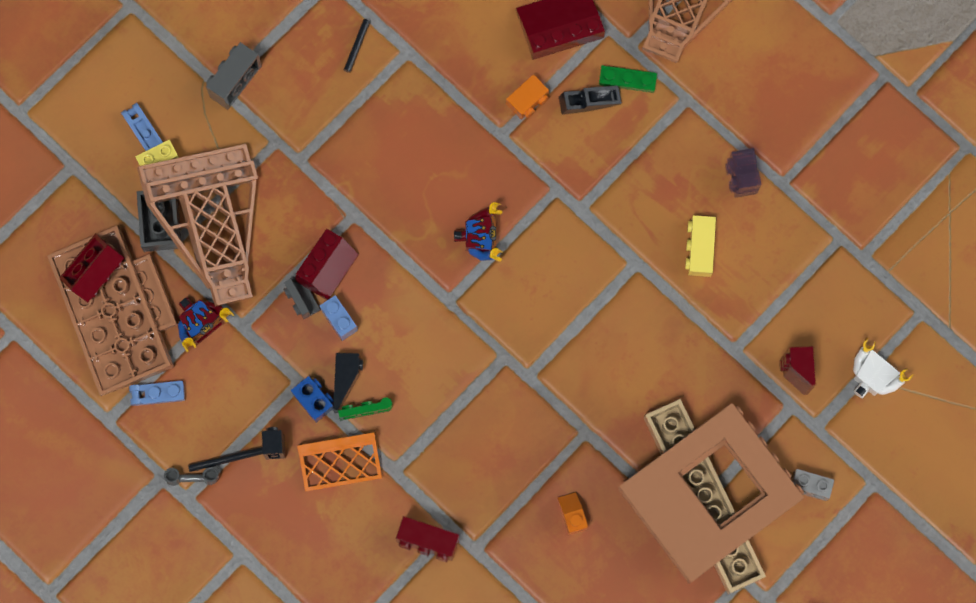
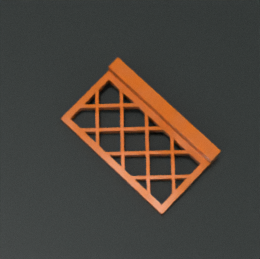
(339, 444)

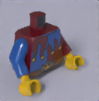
(481, 234)
(199, 321)

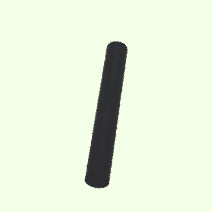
(356, 46)

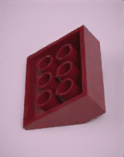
(559, 25)

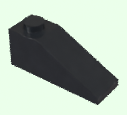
(346, 374)

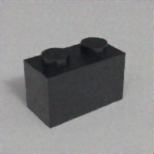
(273, 443)

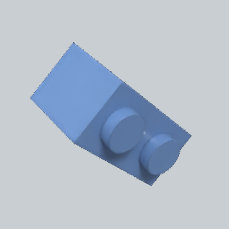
(338, 318)

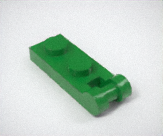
(366, 408)

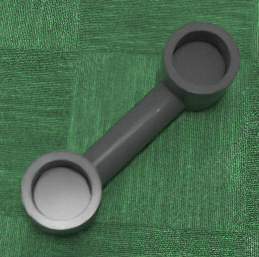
(173, 478)

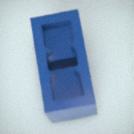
(309, 401)

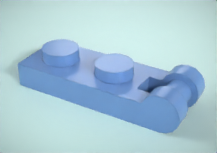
(141, 127)
(157, 393)

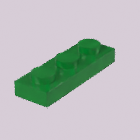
(628, 79)

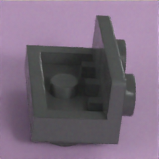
(302, 297)

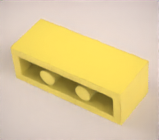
(700, 246)

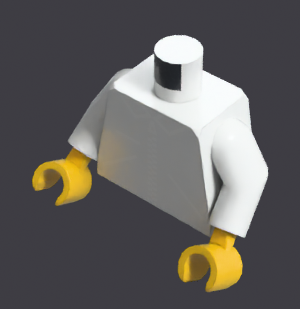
(875, 373)

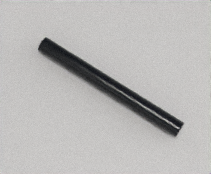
(225, 459)

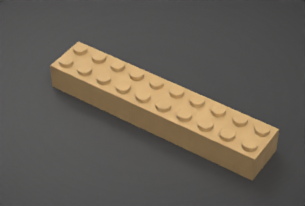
(669, 427)

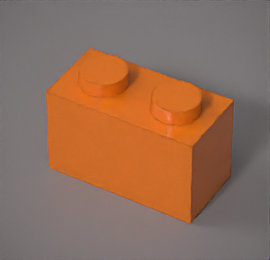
(527, 97)

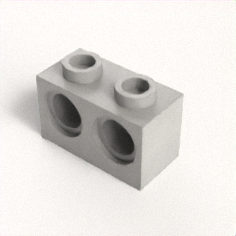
(813, 485)

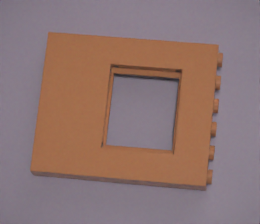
(680, 518)

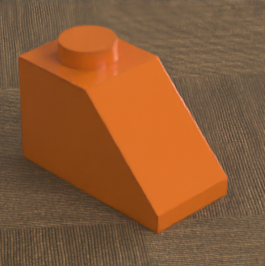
(572, 513)

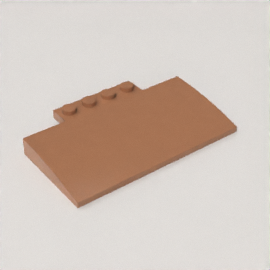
(123, 321)

